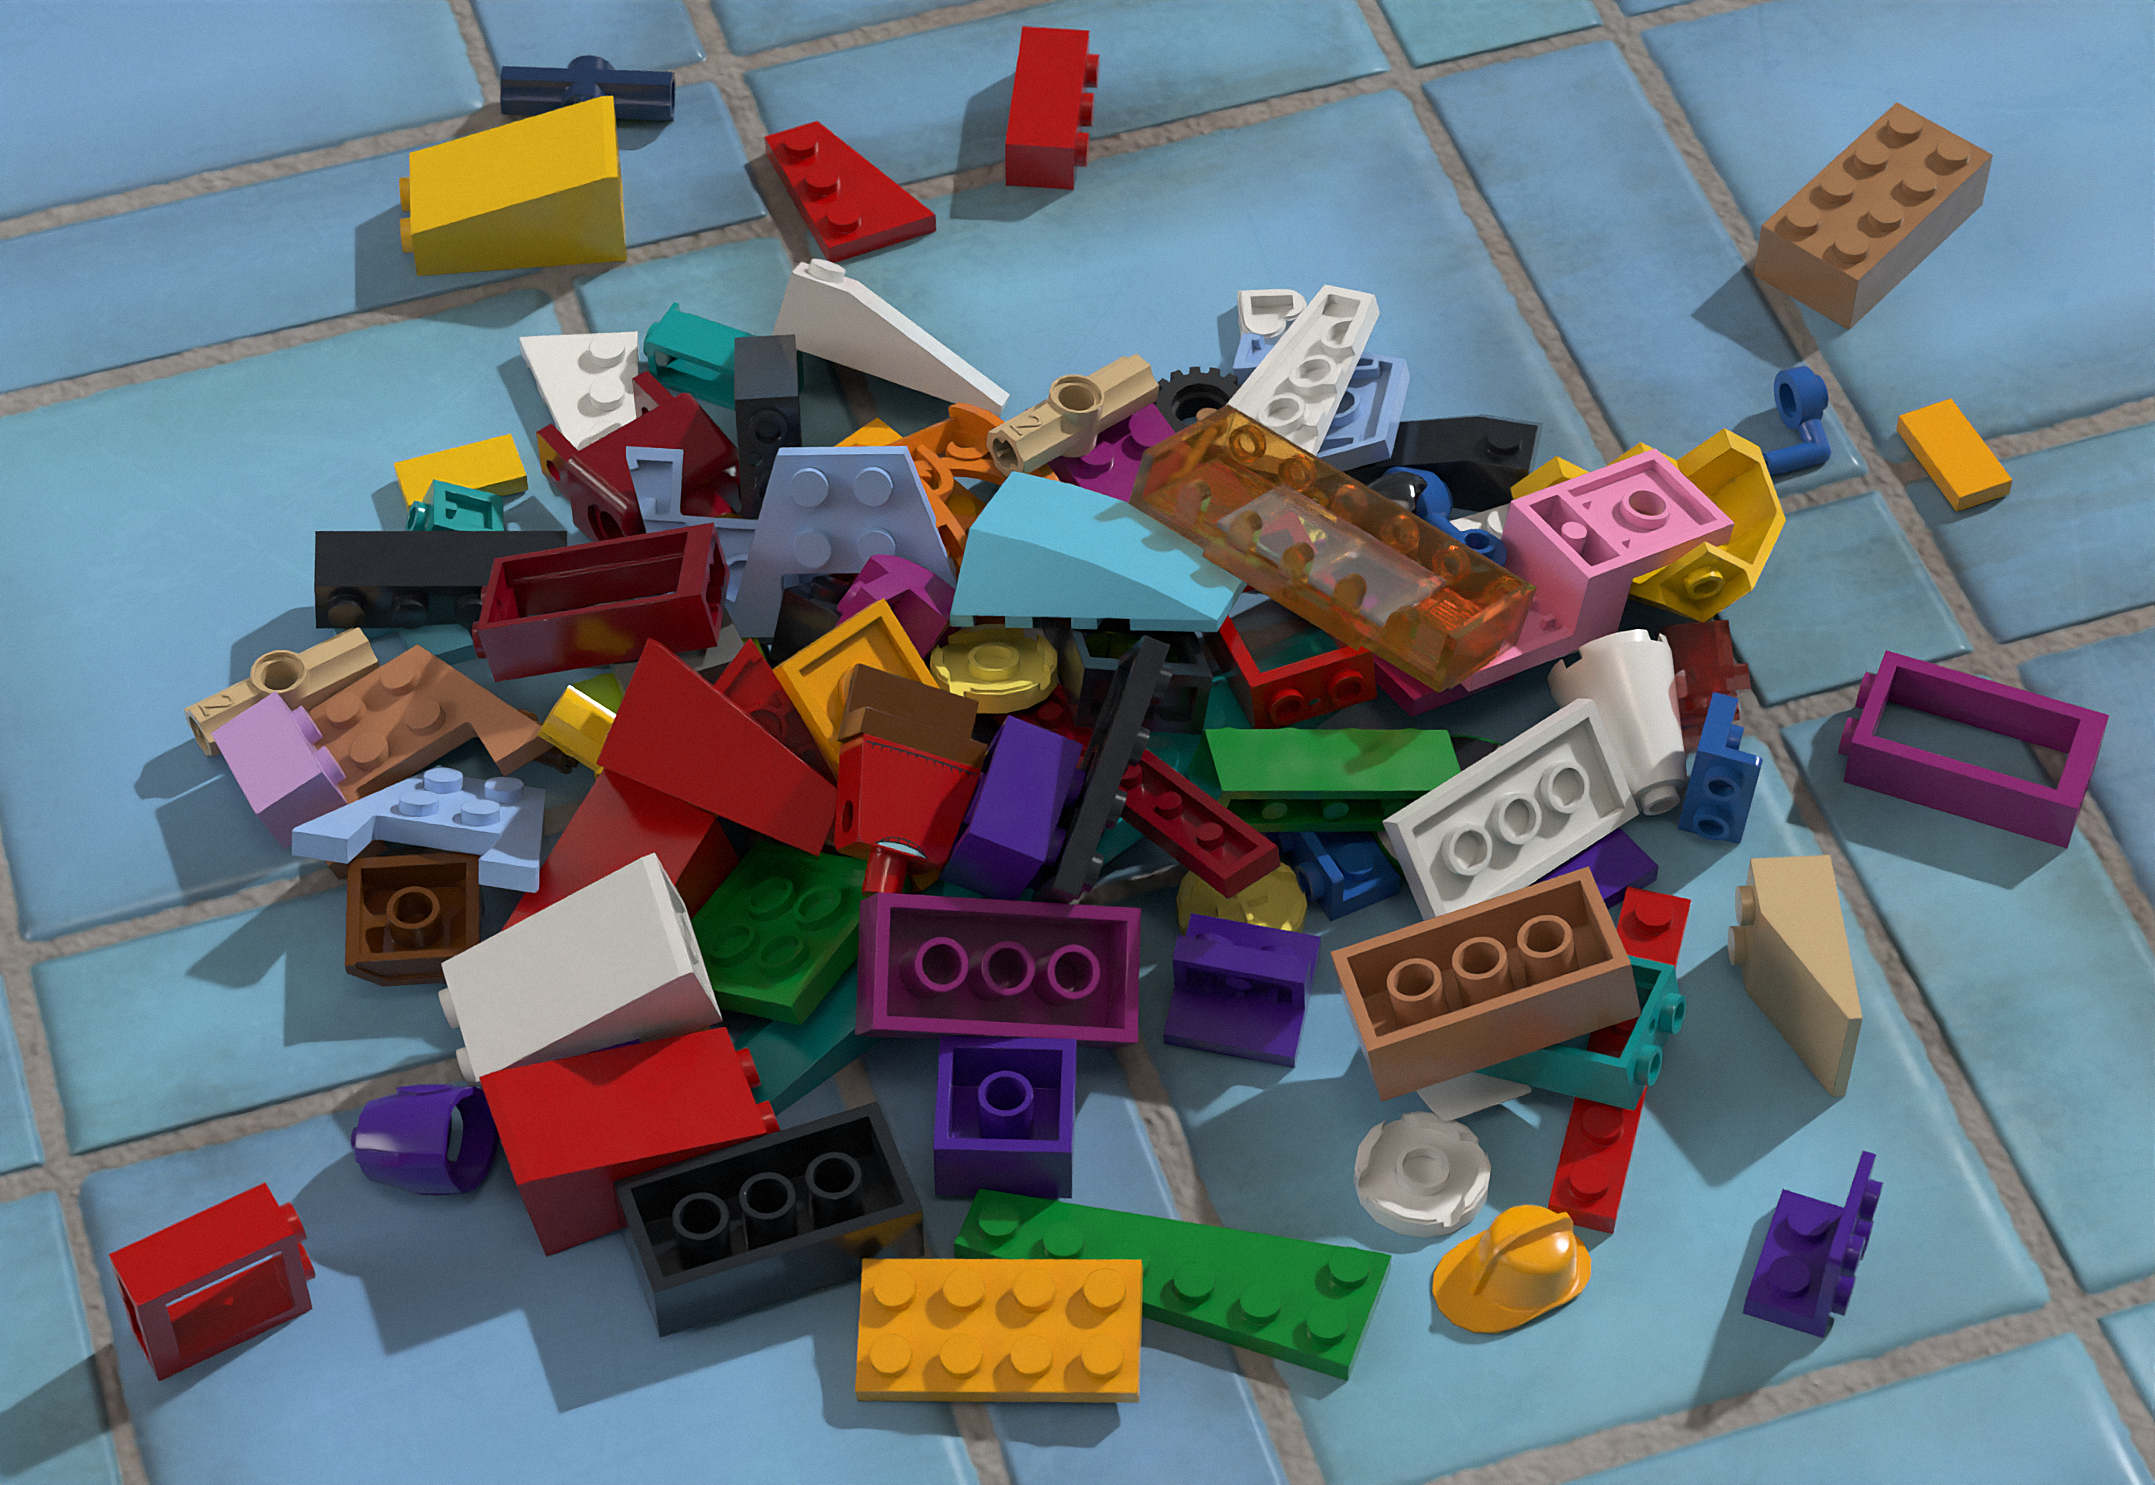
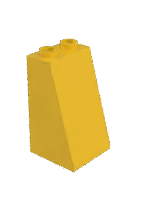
(518, 195)

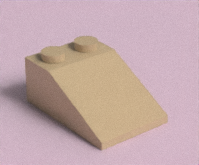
(1799, 961)

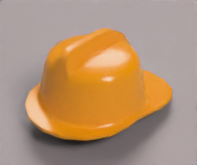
(1512, 1271)

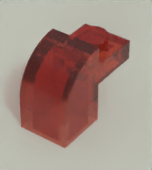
(1703, 666)

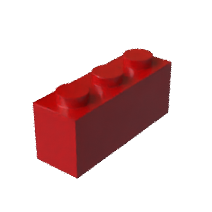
(1050, 108)

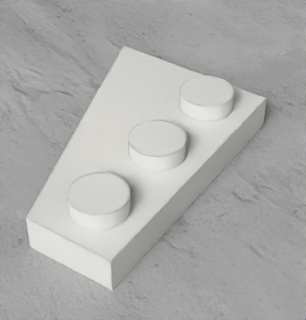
(585, 381)

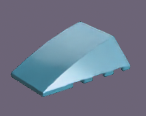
(1084, 558)

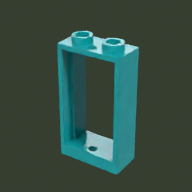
(1606, 1077)

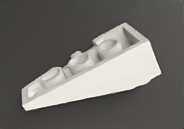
(862, 331)

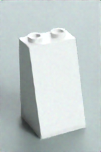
(581, 976)

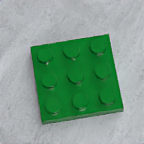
(781, 930)

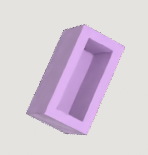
(280, 766)

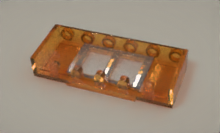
(1336, 560)

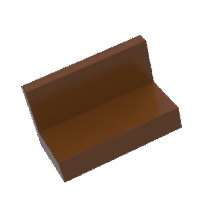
(911, 716)

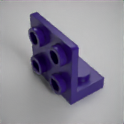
(1814, 1255)

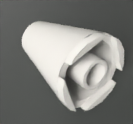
(1639, 708)

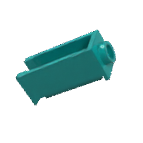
(697, 356)

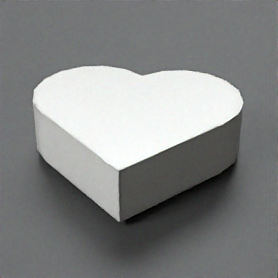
(1268, 312)

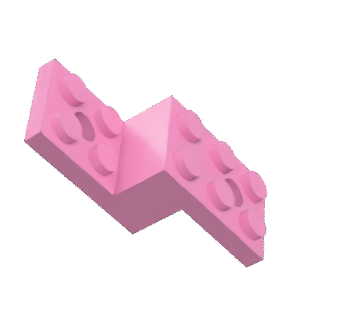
(1588, 544)

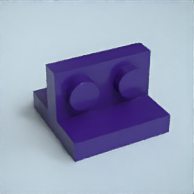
(1241, 989)

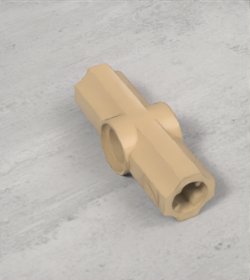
(1072, 415)
(298, 679)

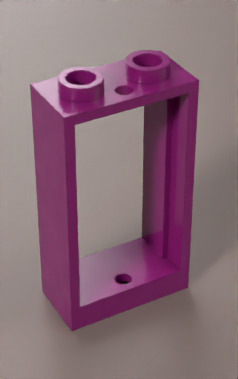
(1960, 786)

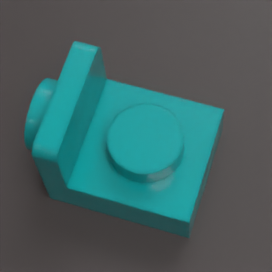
(456, 509)

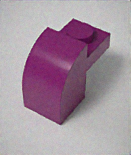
(914, 595)

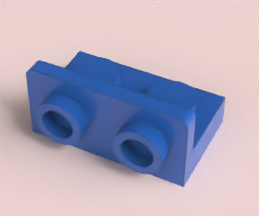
(1720, 778)
(1338, 869)

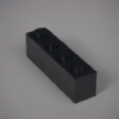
(411, 575)

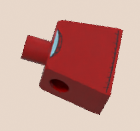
(898, 809)

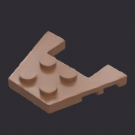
(408, 719)

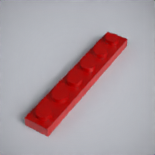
(1602, 1135)

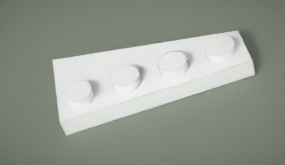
(1310, 367)

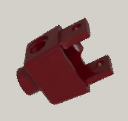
(600, 480)

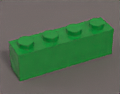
(1320, 775)

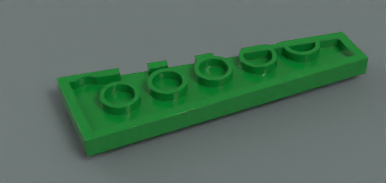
(1227, 1284)

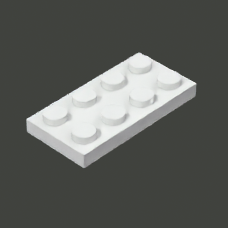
(1513, 813)

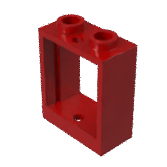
(202, 1252)

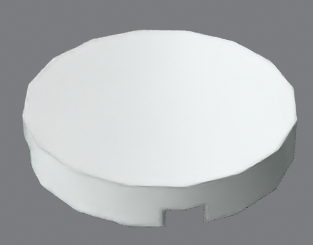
(1422, 1175)

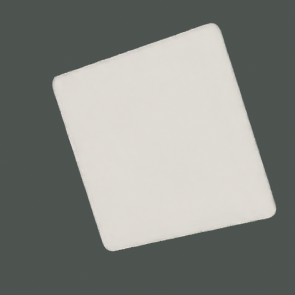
(1469, 1094)

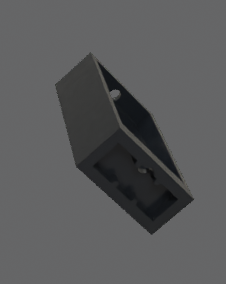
(764, 411)
(1088, 678)

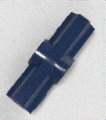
(545, 89)

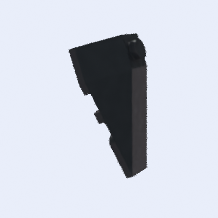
(1470, 453)

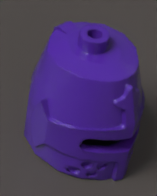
(407, 1138)

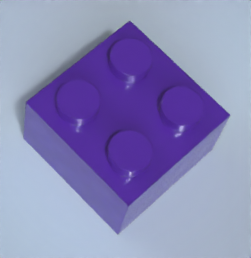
(1015, 812)
(1005, 1116)

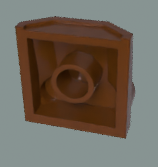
(411, 916)

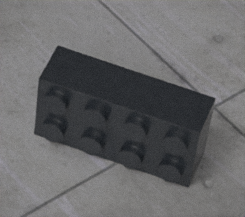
(768, 1218)

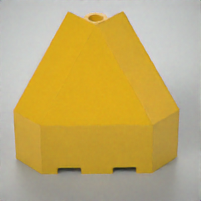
(1708, 576)

